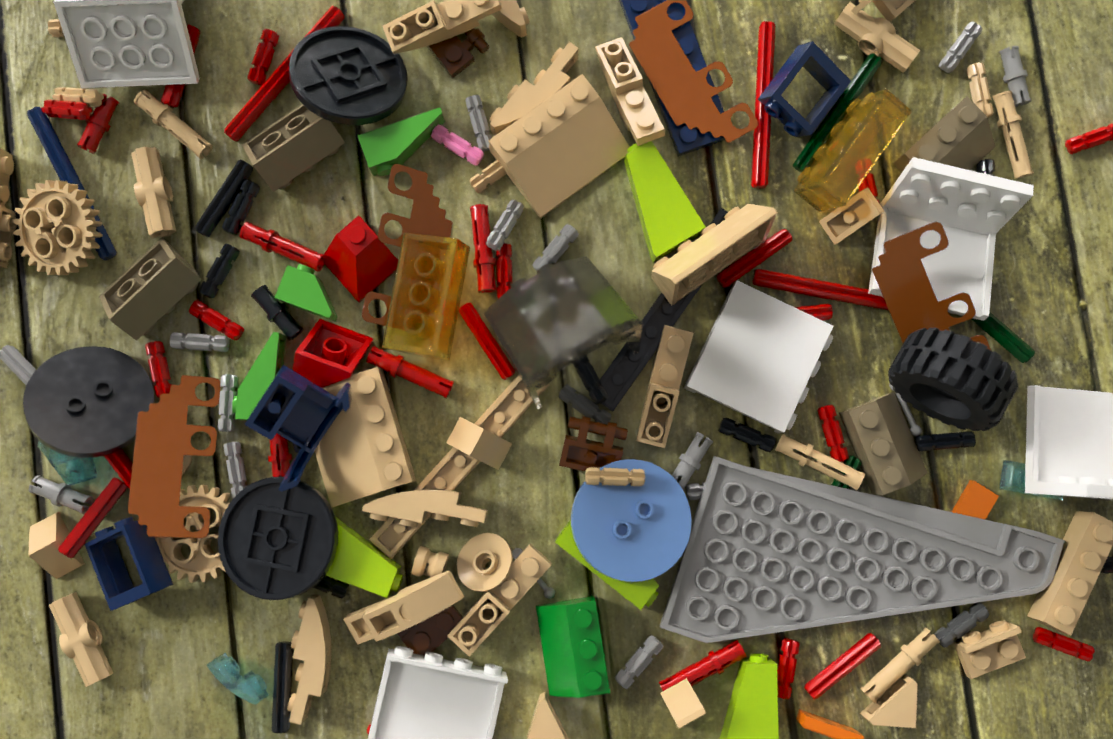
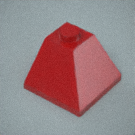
(359, 259)
(330, 353)

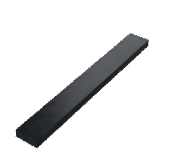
(628, 366)

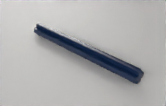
(65, 170)

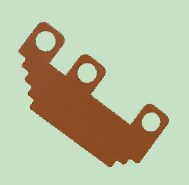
(675, 80)
(425, 220)
(909, 289)
(158, 460)

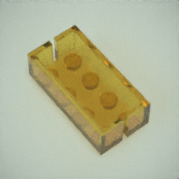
(851, 150)

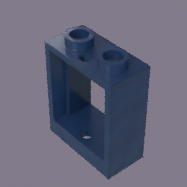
(823, 71)
(111, 567)

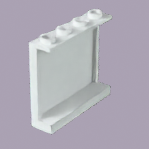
(760, 357)
(436, 698)

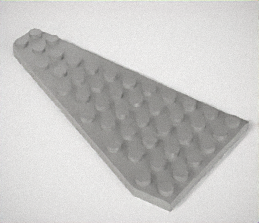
(812, 554)

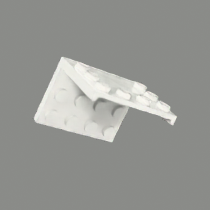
(128, 42)
(971, 212)
(1069, 442)

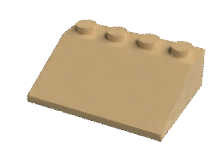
(560, 146)
(713, 251)
(365, 445)

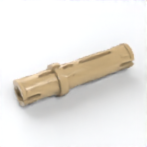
(164, 117)
(1012, 134)
(852, 478)
(900, 665)

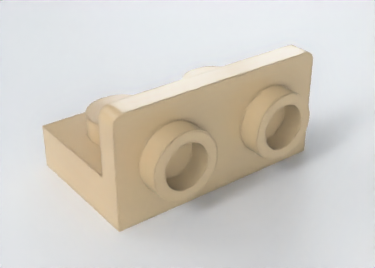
(989, 649)

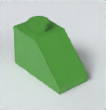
(305, 291)

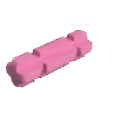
(457, 145)

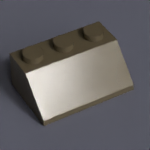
(956, 140)
(292, 146)
(149, 289)
(883, 444)

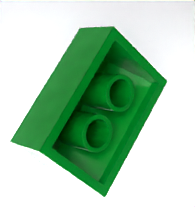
(573, 648)

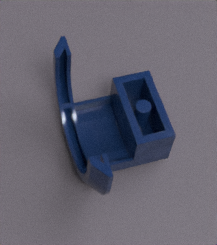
(298, 413)

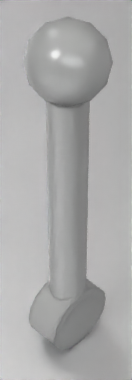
(915, 429)
(549, 592)

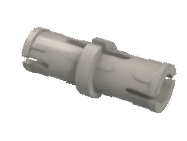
(1015, 75)
(691, 459)
(60, 494)

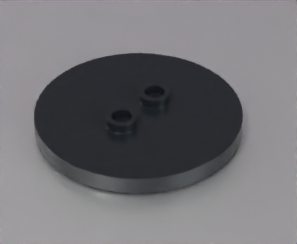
(347, 75)
(87, 401)
(277, 540)

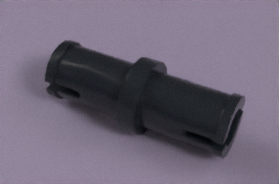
(277, 312)

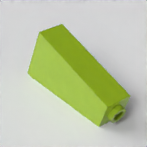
(661, 203)
(363, 564)
(638, 593)
(753, 701)

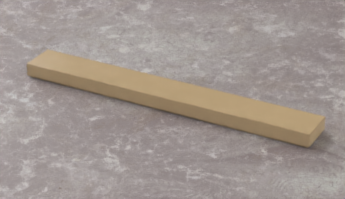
(456, 464)

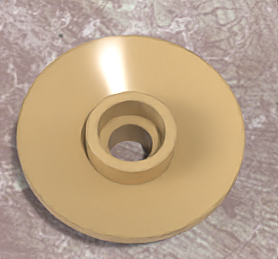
(475, 556)

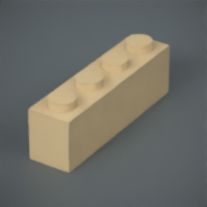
(1078, 568)

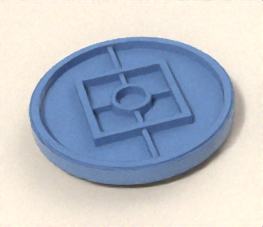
(629, 528)

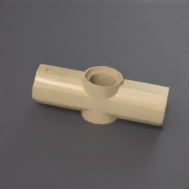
(877, 37)
(153, 192)
(81, 639)

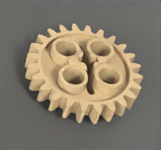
(57, 227)
(202, 559)

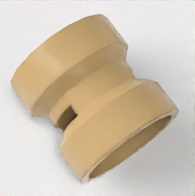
(429, 563)

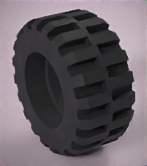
(953, 379)

